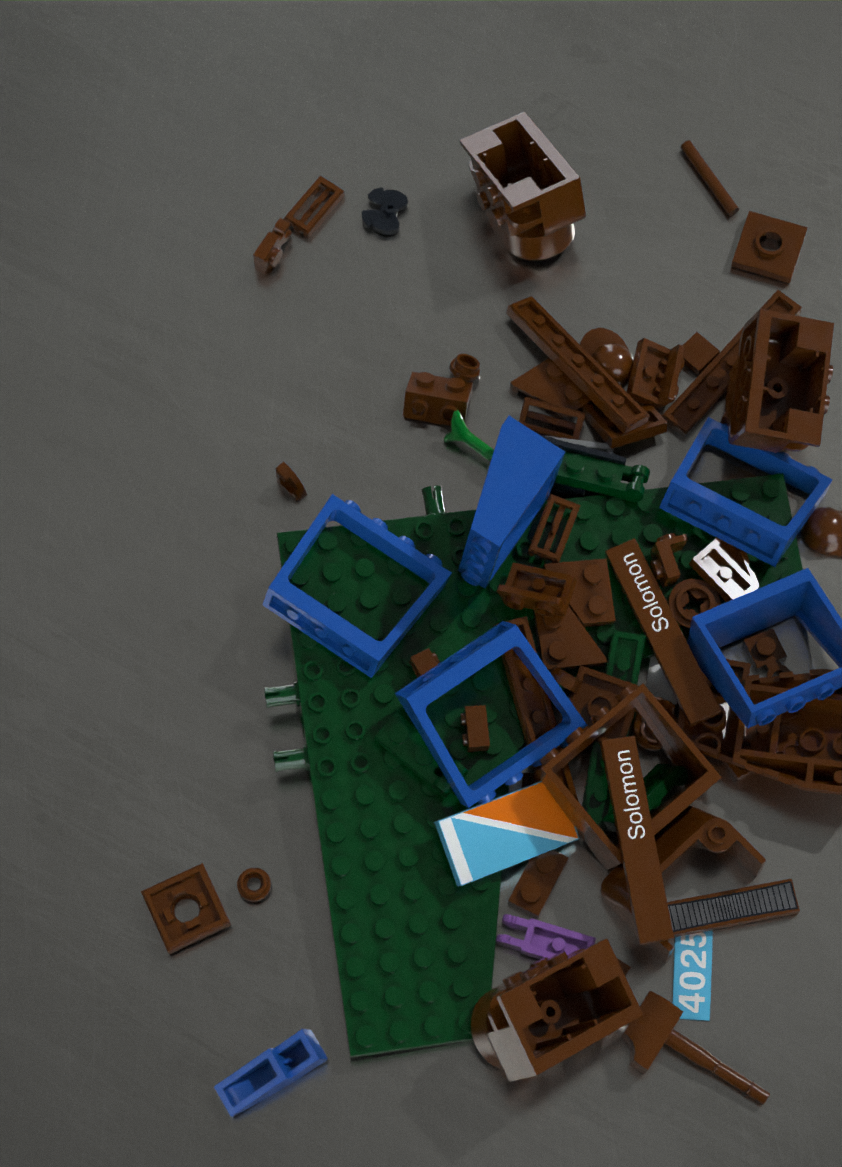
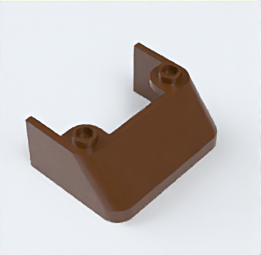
(671, 842)

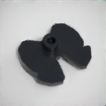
(386, 219)

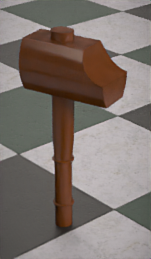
(653, 1029)

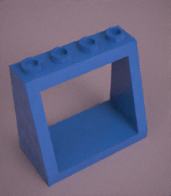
(511, 497)
(788, 597)

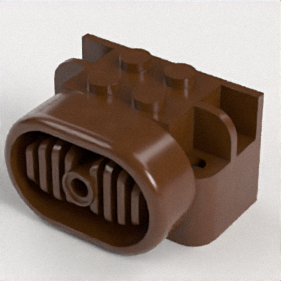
(525, 188)
(780, 382)
(551, 1009)

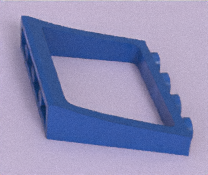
(731, 520)
(327, 626)
(458, 668)

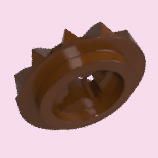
(698, 591)

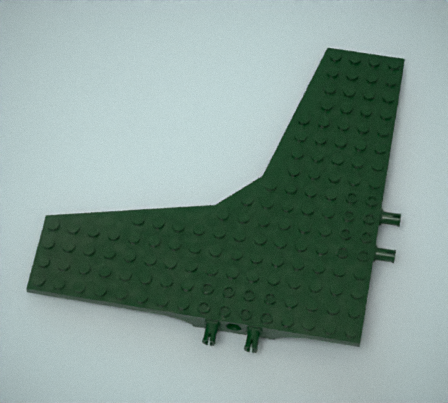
(404, 934)

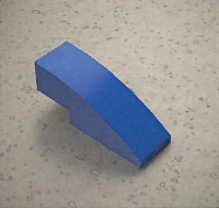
(271, 1072)

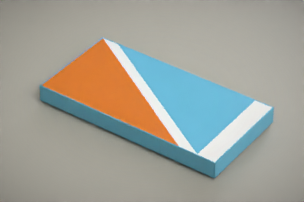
(504, 832)

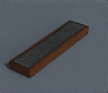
(733, 907)

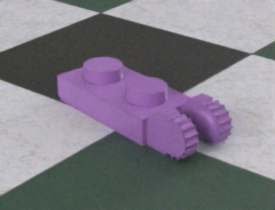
(542, 938)

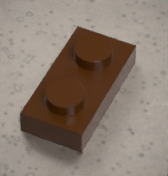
(538, 882)

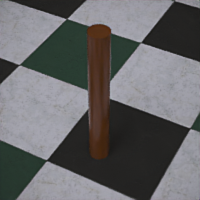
(709, 178)

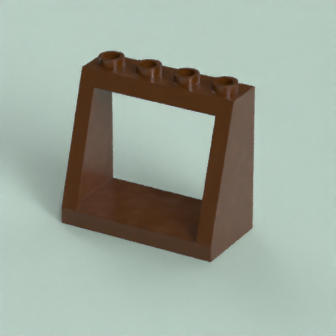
(670, 738)

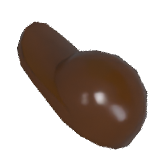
(610, 353)
(824, 531)

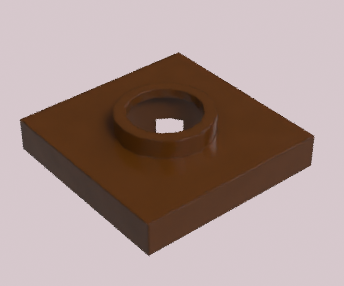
(771, 264)
(191, 885)

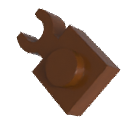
(269, 250)
(766, 653)

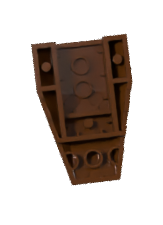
(792, 749)

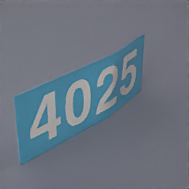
(693, 975)

